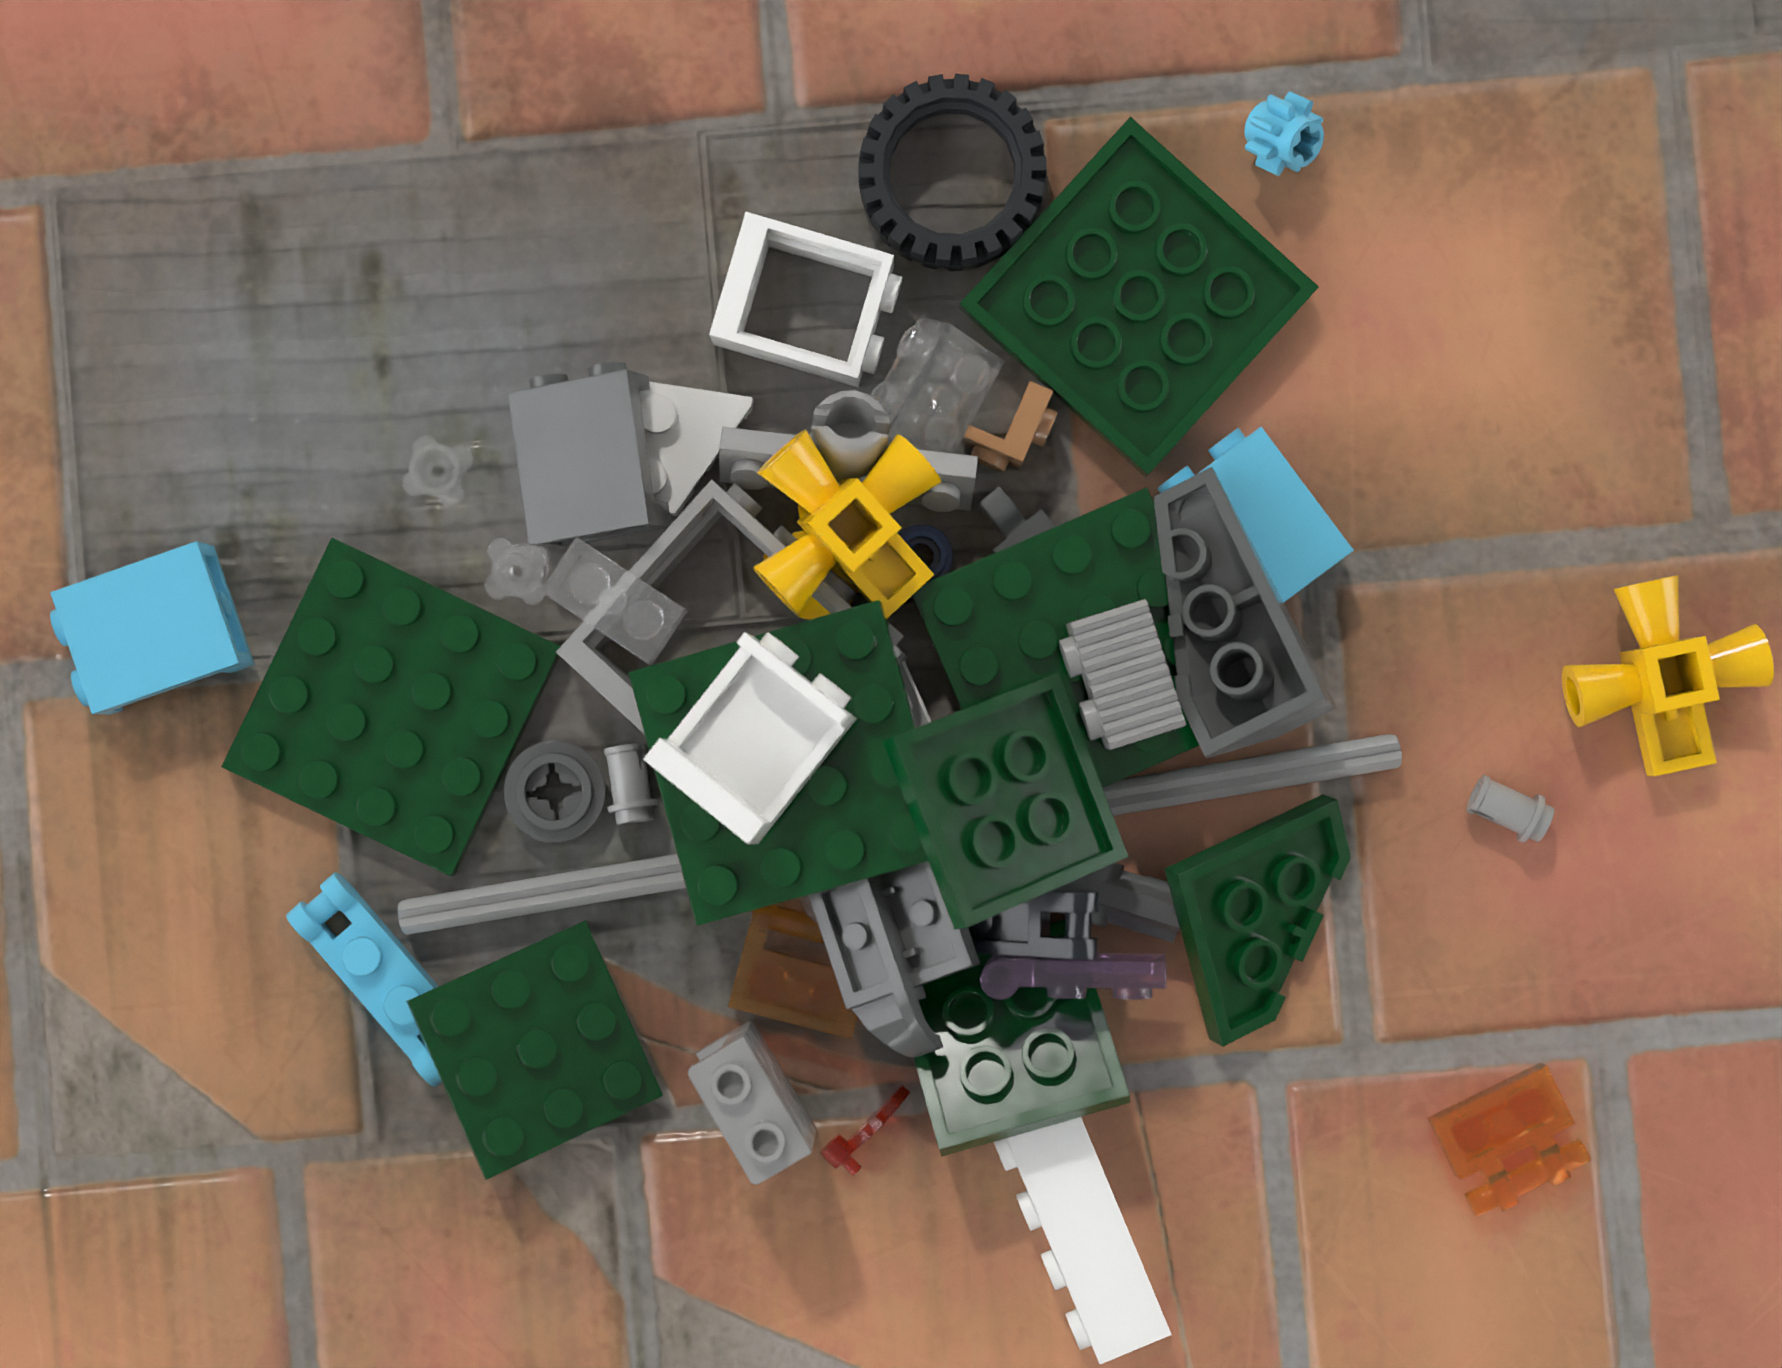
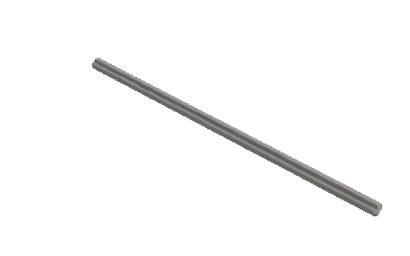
(1123, 797)

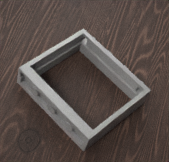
(585, 644)

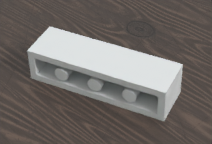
(1087, 1239)

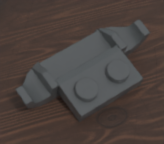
(886, 944)

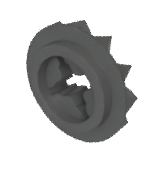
(537, 815)

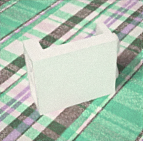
(754, 737)

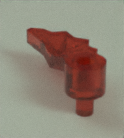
(839, 1150)

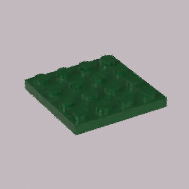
(1138, 296)
(1004, 615)
(392, 707)
(849, 813)

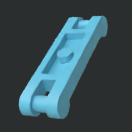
(369, 964)

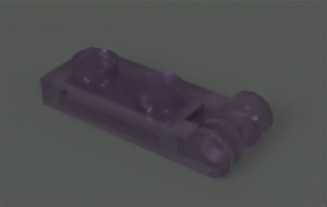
(1127, 973)

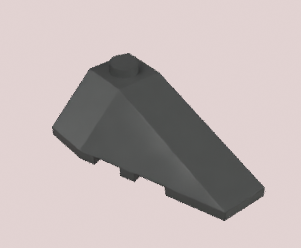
(1234, 642)

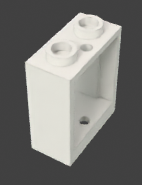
(742, 281)

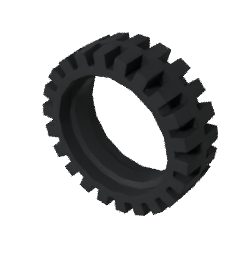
(952, 97)

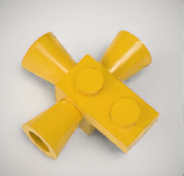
(847, 524)
(1667, 678)

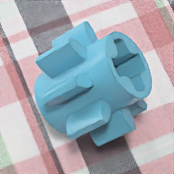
(1284, 133)

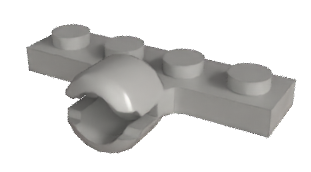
(851, 437)

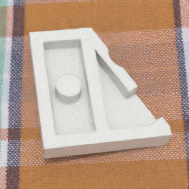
(685, 436)

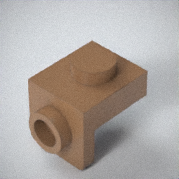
(1030, 424)

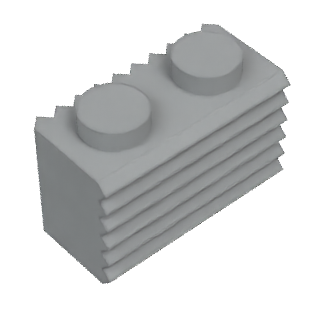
(1122, 676)

